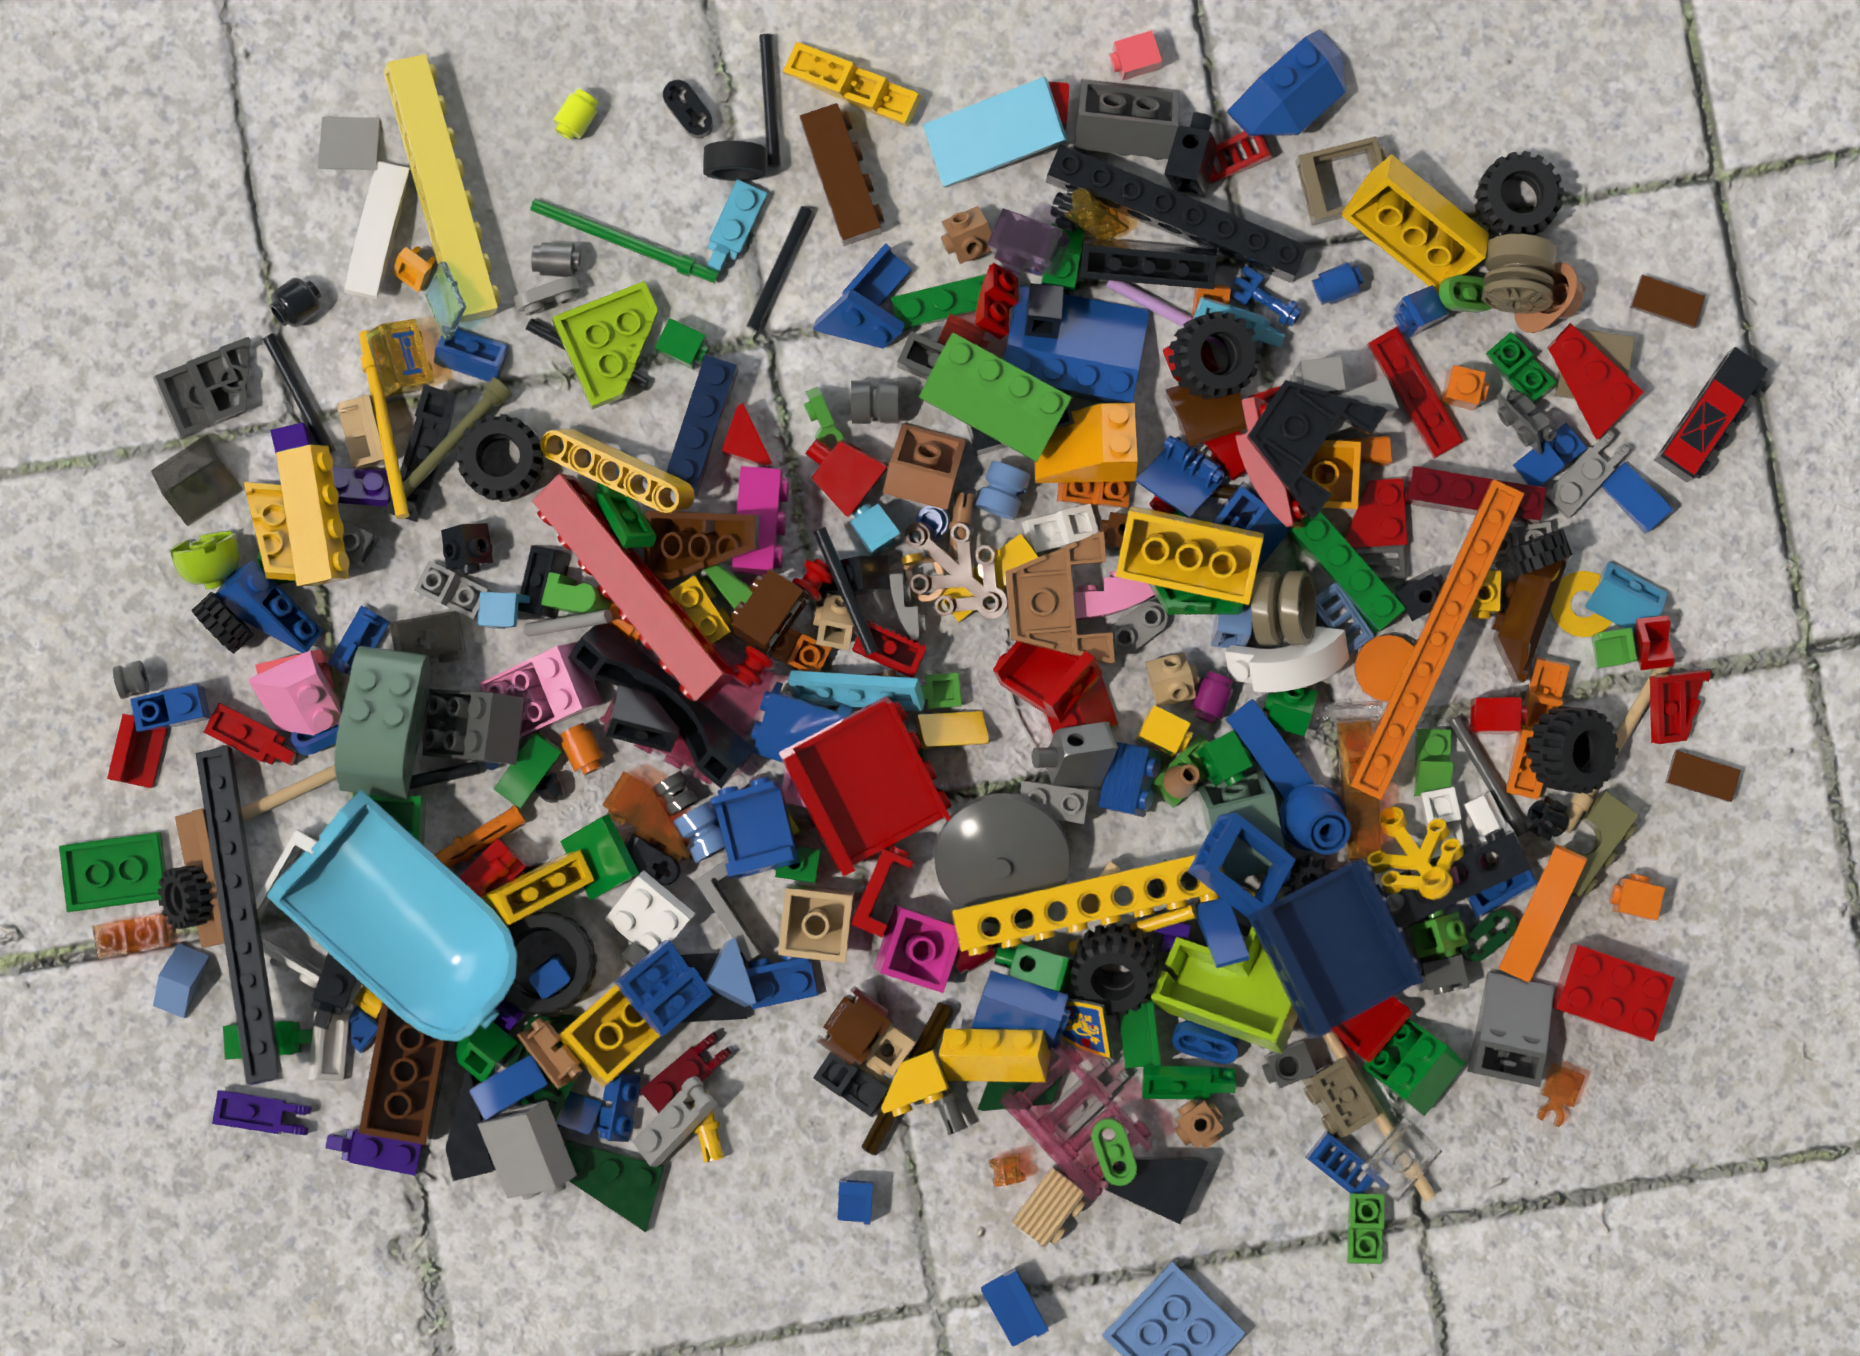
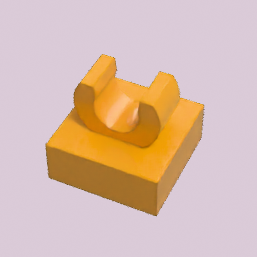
(412, 268)

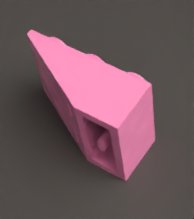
(550, 686)

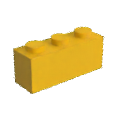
(539, 887)
(995, 1055)

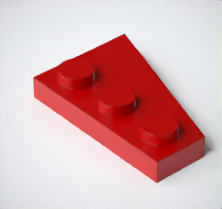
(1593, 379)

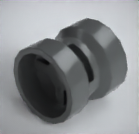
(672, 786)

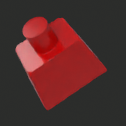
(845, 473)

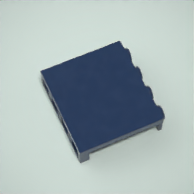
(1336, 947)

